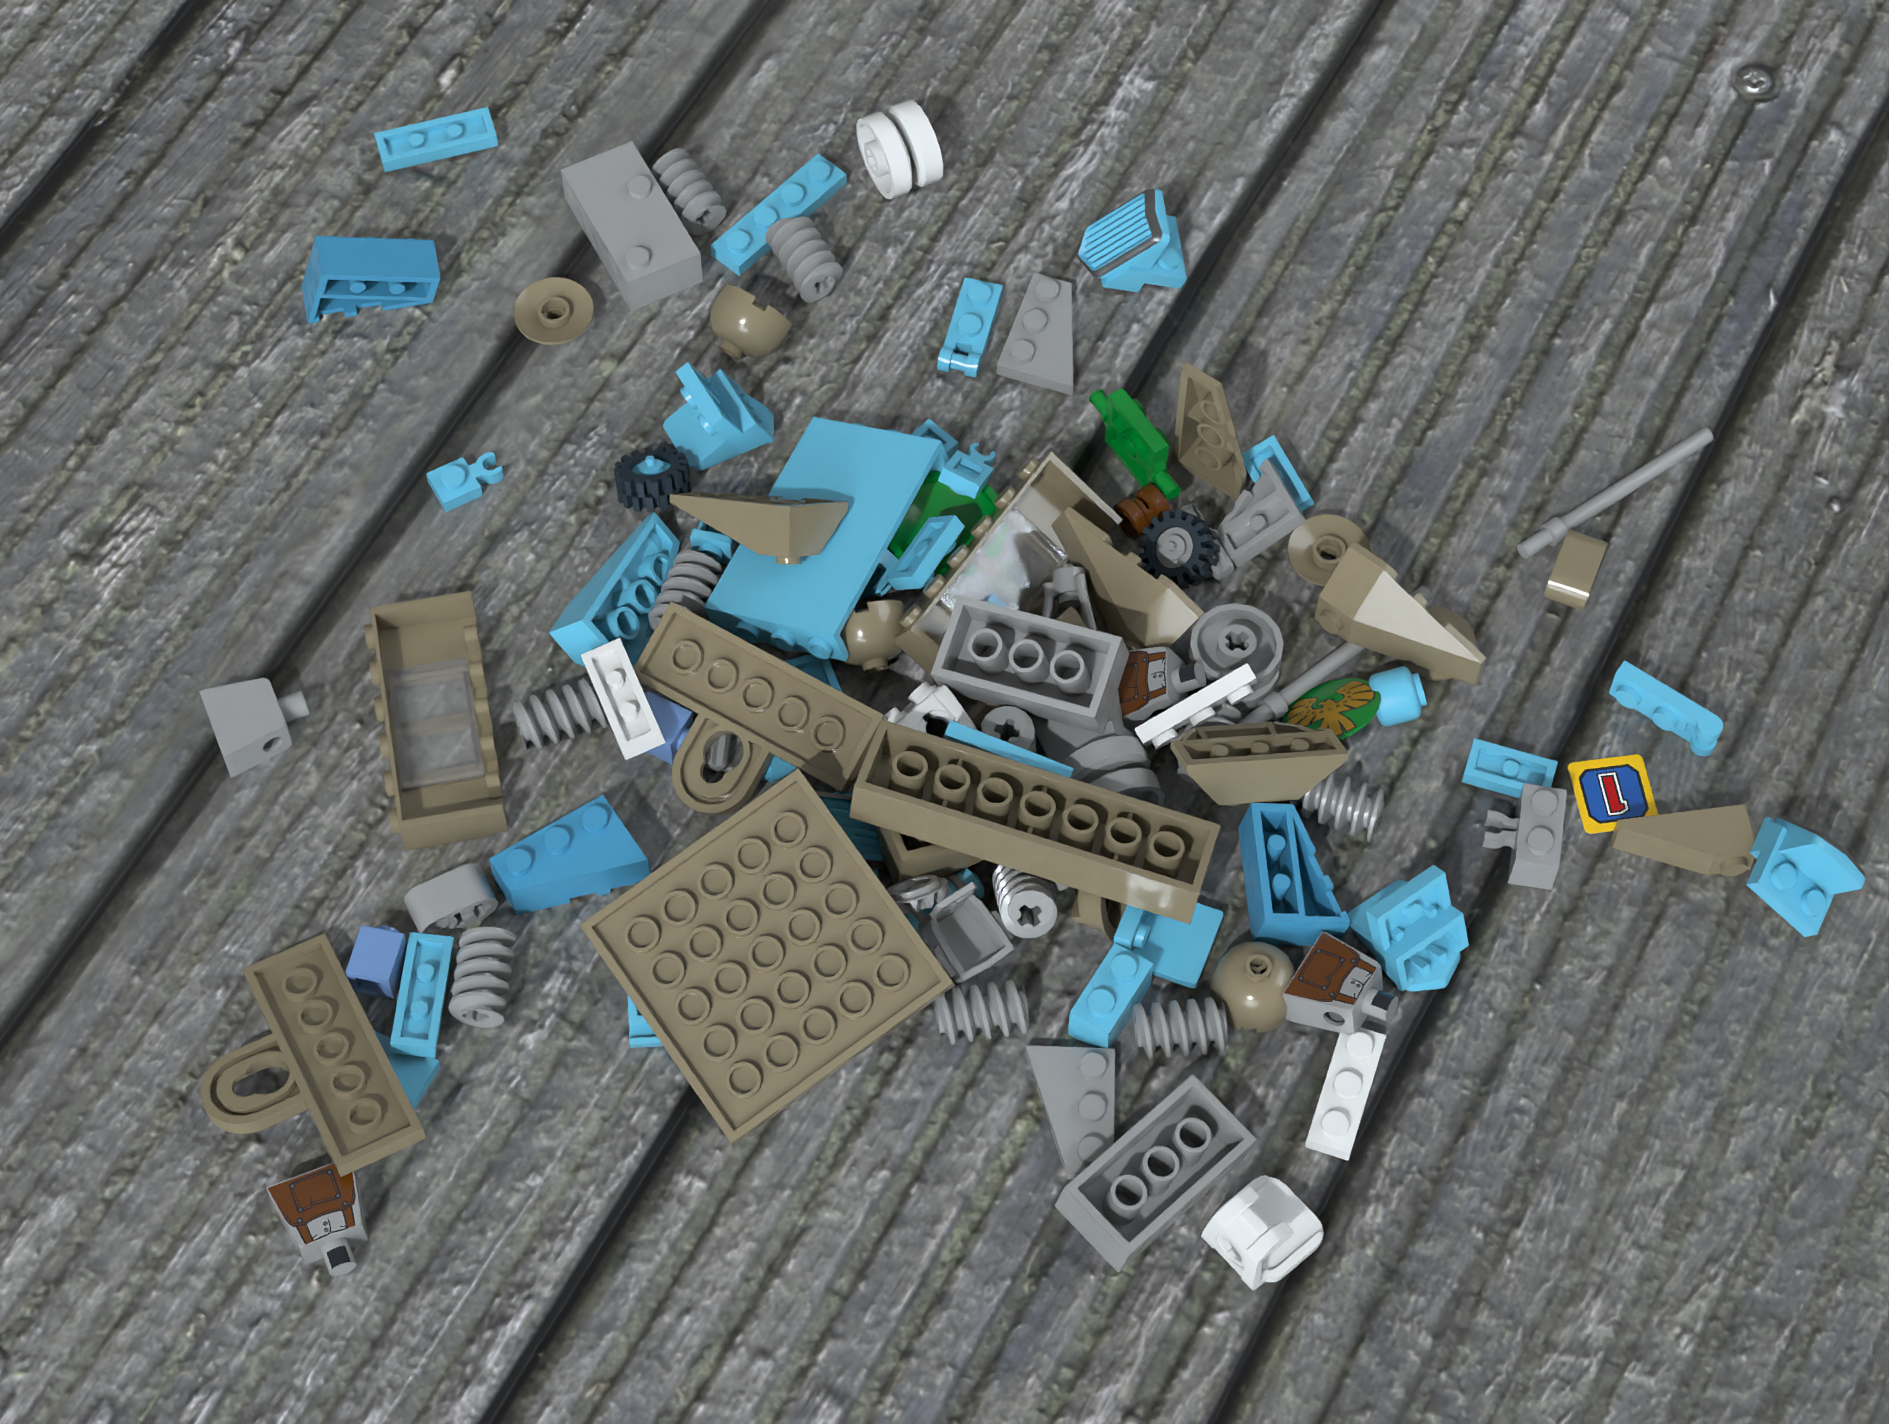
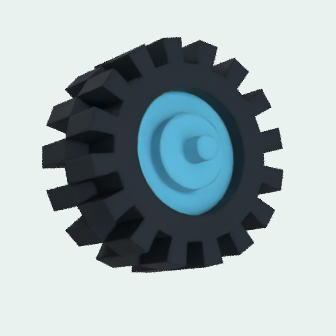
(651, 477)

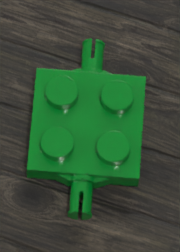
(1135, 440)

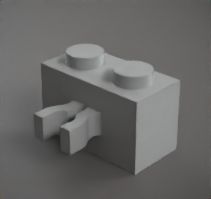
(1532, 835)

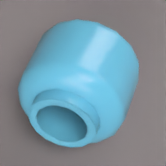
(1400, 695)

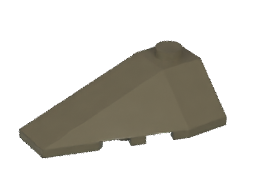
(1206, 433)
(767, 522)
(1376, 613)

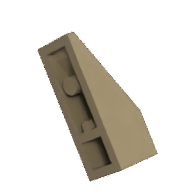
(1695, 840)

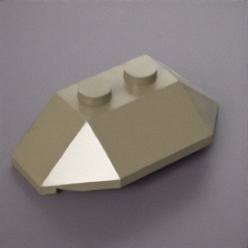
(1258, 760)

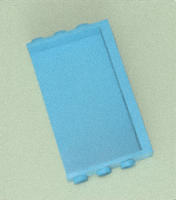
(811, 601)

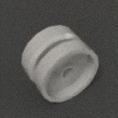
(1237, 636)
(1118, 766)

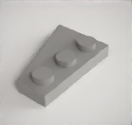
(1042, 337)
(1078, 1100)

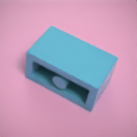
(1109, 998)

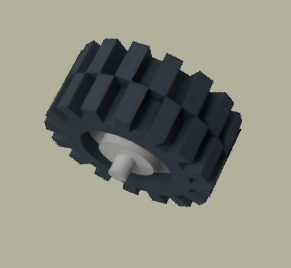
(1179, 548)

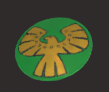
(1336, 705)

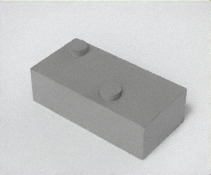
(632, 226)
(1030, 663)
(1155, 1173)

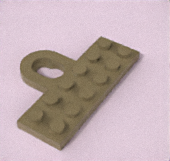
(760, 701)
(331, 1061)

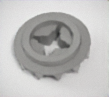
(919, 892)

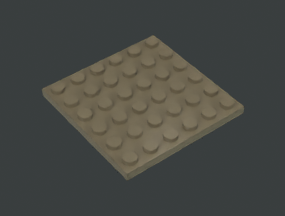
(766, 956)

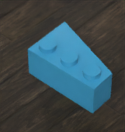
(368, 273)
(569, 859)
(1283, 881)

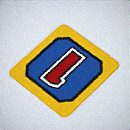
(1611, 791)

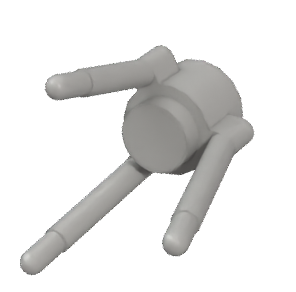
(1069, 589)

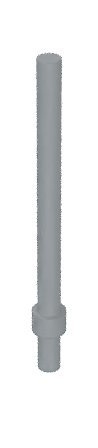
(1555, 529)
(1276, 704)

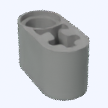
(451, 901)

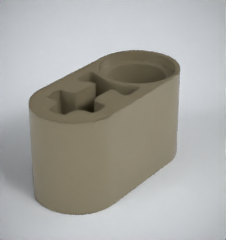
(1575, 570)

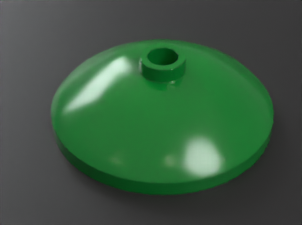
(938, 500)

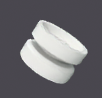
(899, 149)

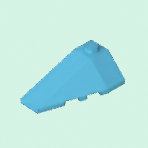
(620, 595)

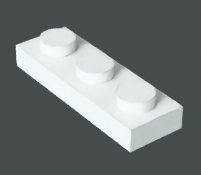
(623, 699)
(1197, 707)
(1345, 1093)

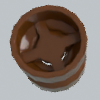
(1140, 510)

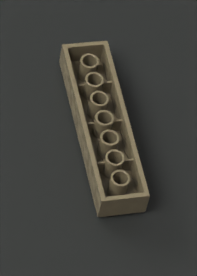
(1034, 821)

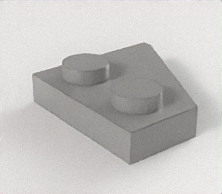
(1259, 517)

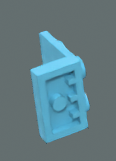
(1173, 946)

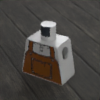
(1155, 682)
(1337, 988)
(322, 1216)

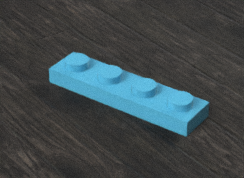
(794, 198)

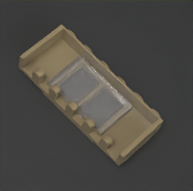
(1008, 555)
(435, 721)

